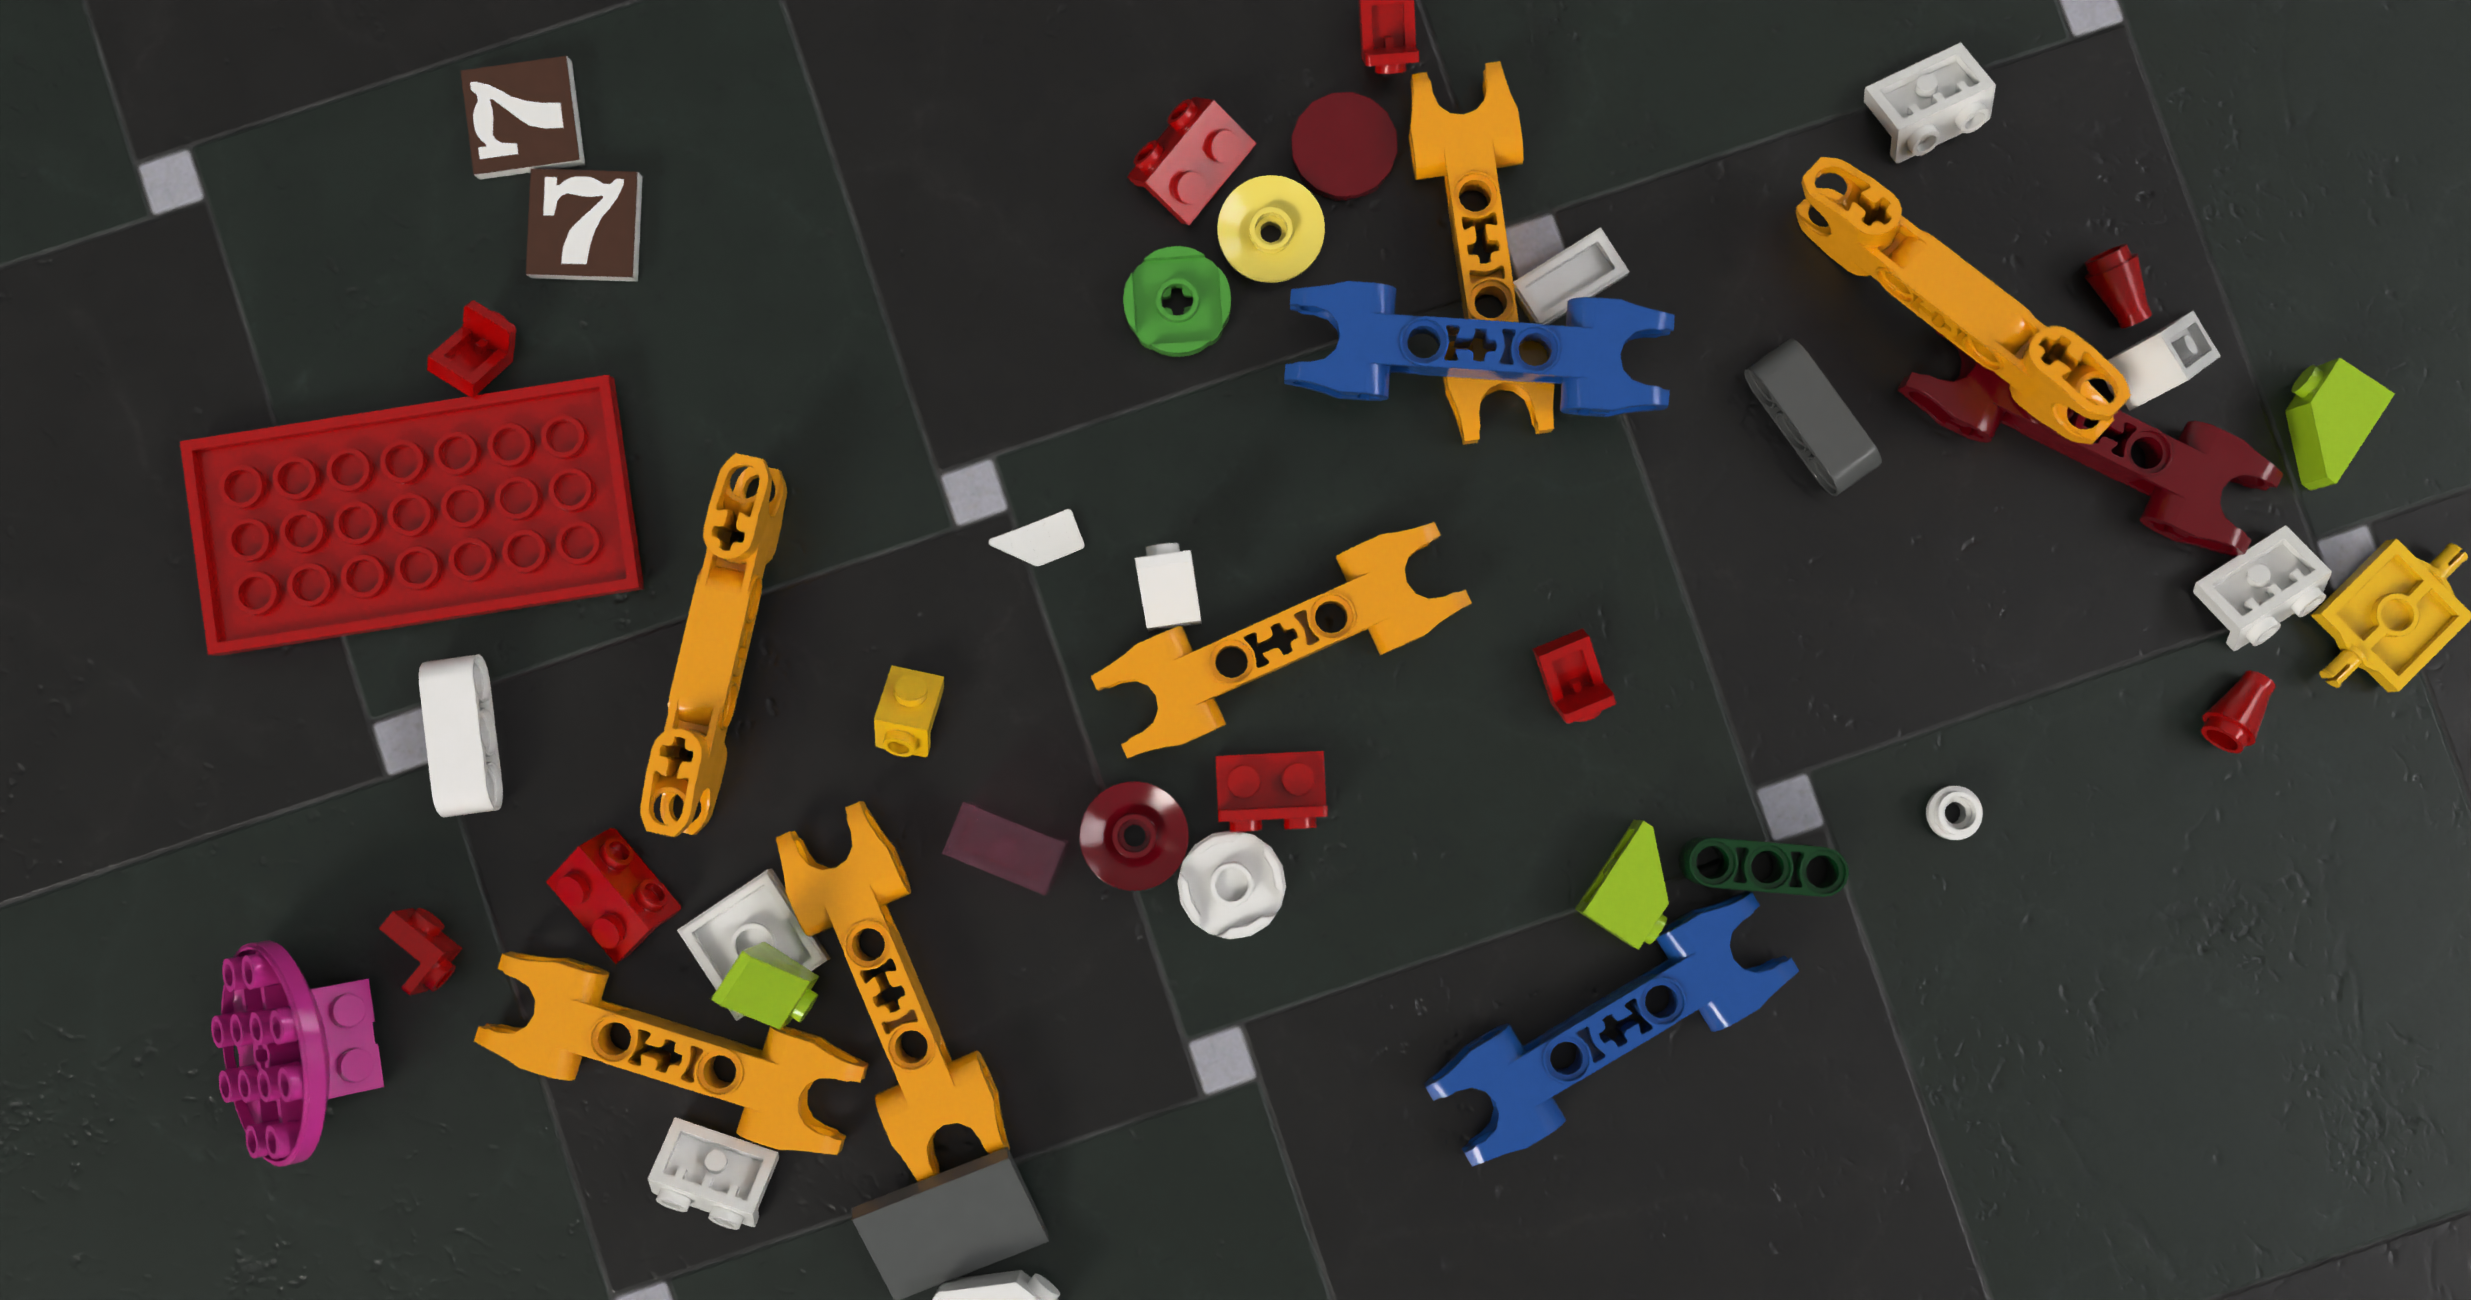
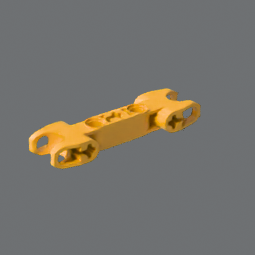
(1467, 153)
(2041, 363)
(1371, 600)
(714, 647)
(855, 898)
(576, 1023)

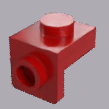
(1388, 35)
(475, 351)
(1573, 677)
(422, 938)

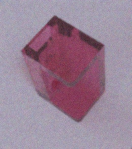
(1005, 848)

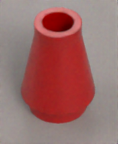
(2119, 284)
(2238, 715)

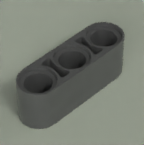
(1812, 417)

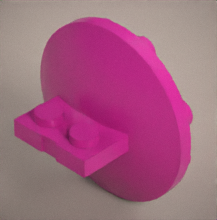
(292, 1049)

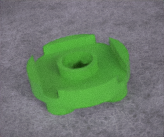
(1198, 279)

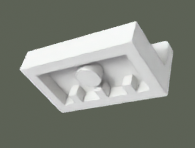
(1932, 101)
(2264, 588)
(712, 1174)

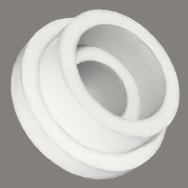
(1970, 812)

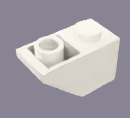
(1168, 587)

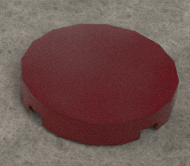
(1344, 146)

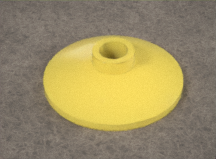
(1277, 203)

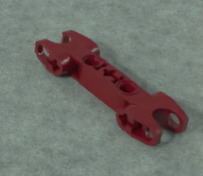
(2178, 475)

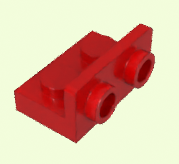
(1271, 788)

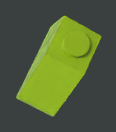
(2332, 419)
(1630, 889)
(768, 987)

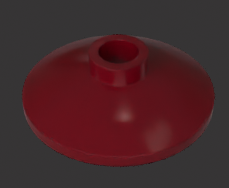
(1105, 843)

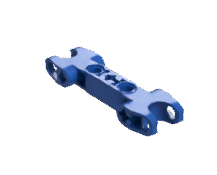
(1579, 355)
(1697, 977)

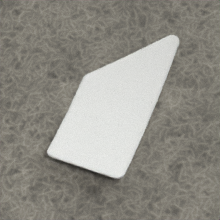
(1042, 540)

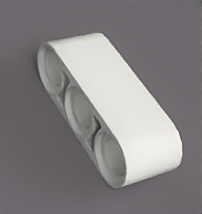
(460, 736)

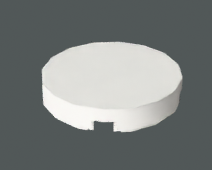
(1231, 884)

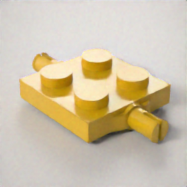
(2392, 615)

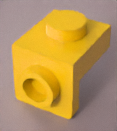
(907, 712)

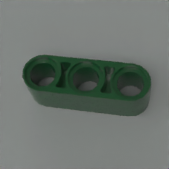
(1788, 872)

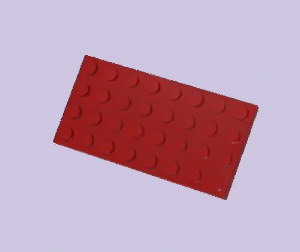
(411, 515)

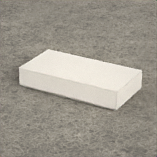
(1574, 273)

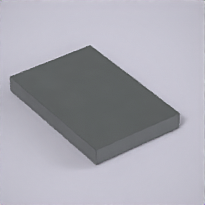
(950, 1224)

